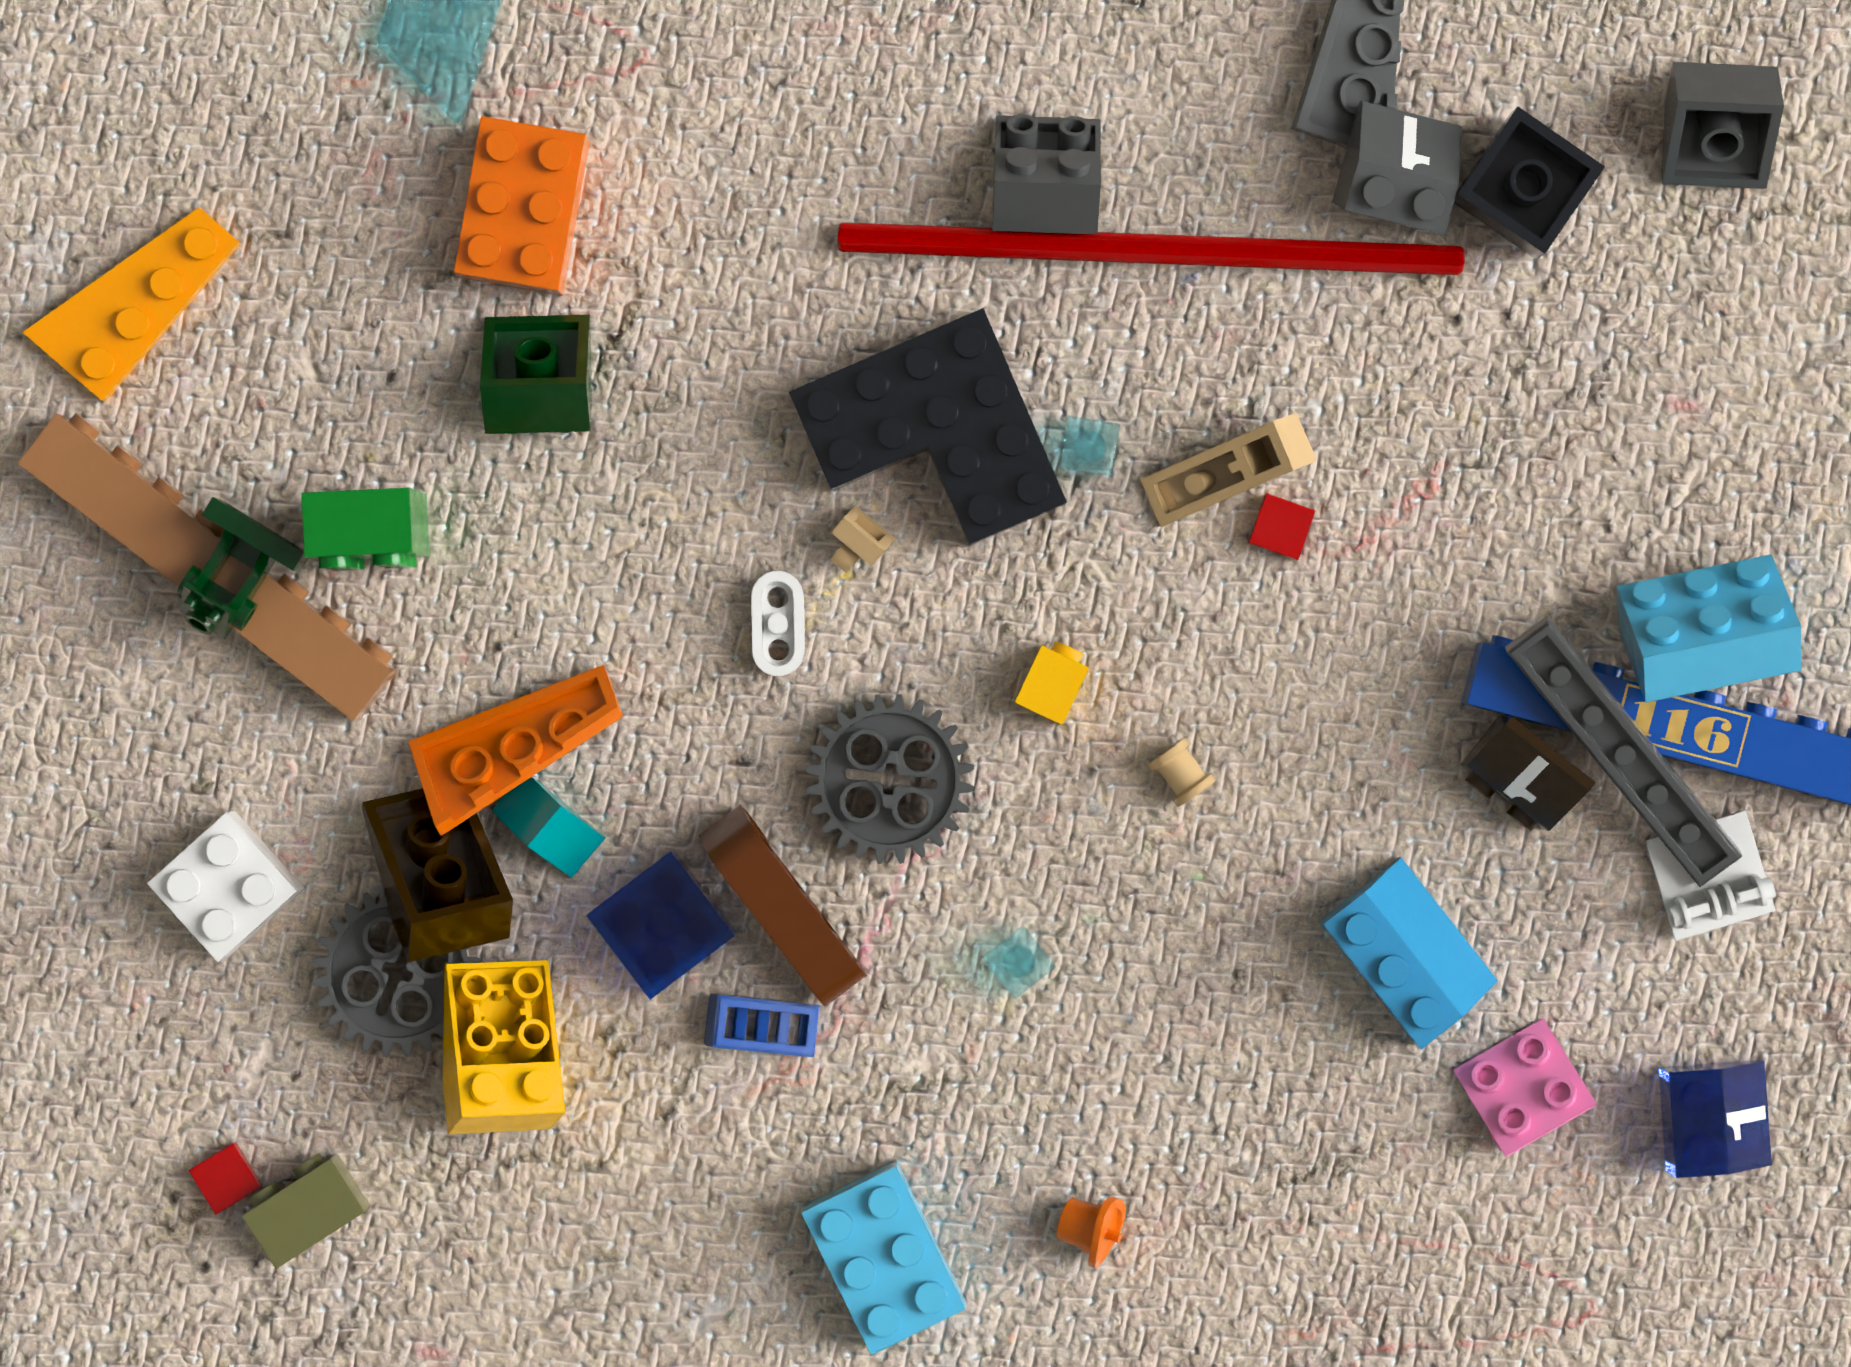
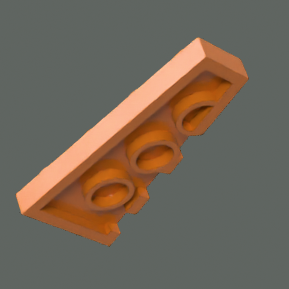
(502, 747)

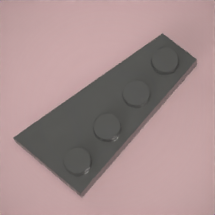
(1351, 64)

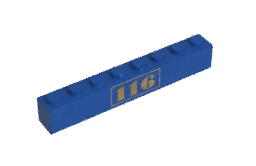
(1685, 727)

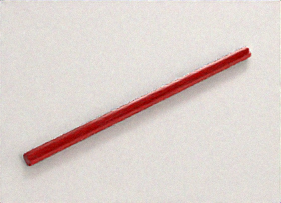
(1152, 249)

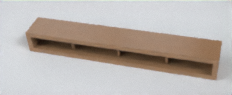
(173, 539)

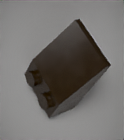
(438, 888)

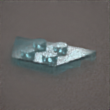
(440, 46)

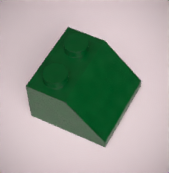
(536, 374)

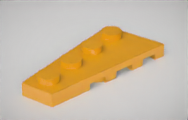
(129, 308)

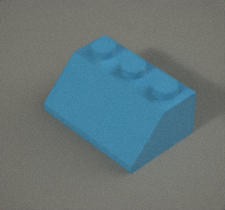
(1409, 953)

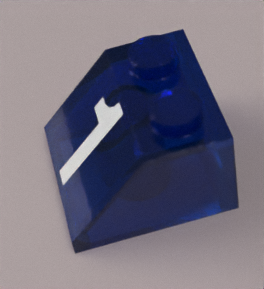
(1715, 1118)

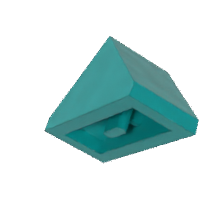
(548, 826)

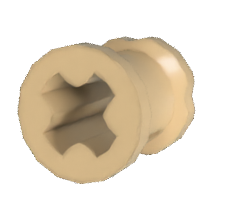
(1181, 772)

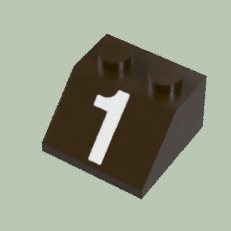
(1525, 774)

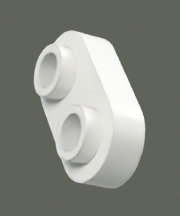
(778, 623)

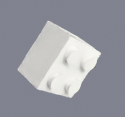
(226, 886)

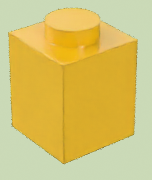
(1052, 682)

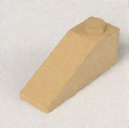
(1228, 469)

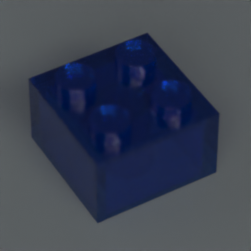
(661, 924)

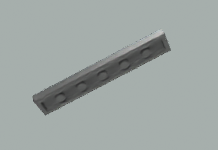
(1623, 751)

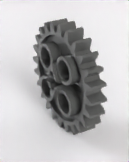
(884, 826)
(353, 953)

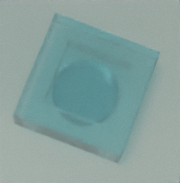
(1089, 446)
(1019, 961)

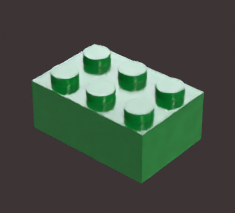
(365, 525)

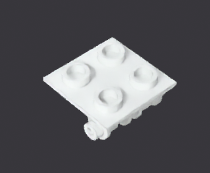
(1727, 898)

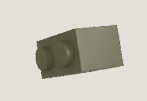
(305, 1210)

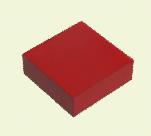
(1281, 526)
(225, 1178)

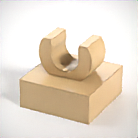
(860, 538)

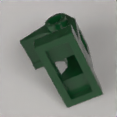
(211, 606)

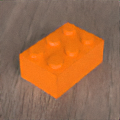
(522, 205)

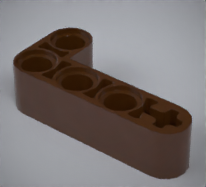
(781, 905)

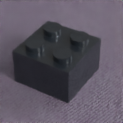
(1527, 183)

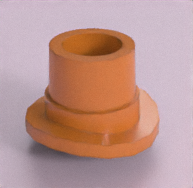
(1092, 1226)

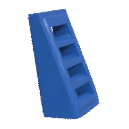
(716, 1024)

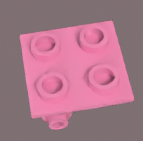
(1524, 1087)

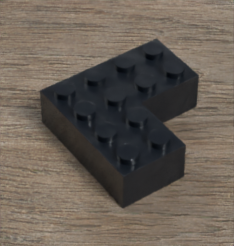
(941, 396)

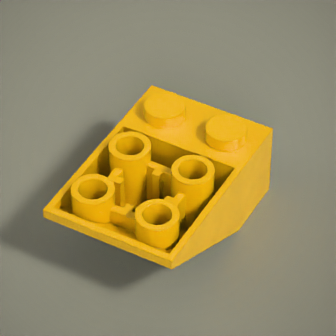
(500, 1048)

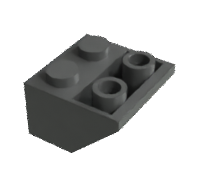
(1046, 174)

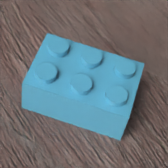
(1709, 628)
(883, 1257)

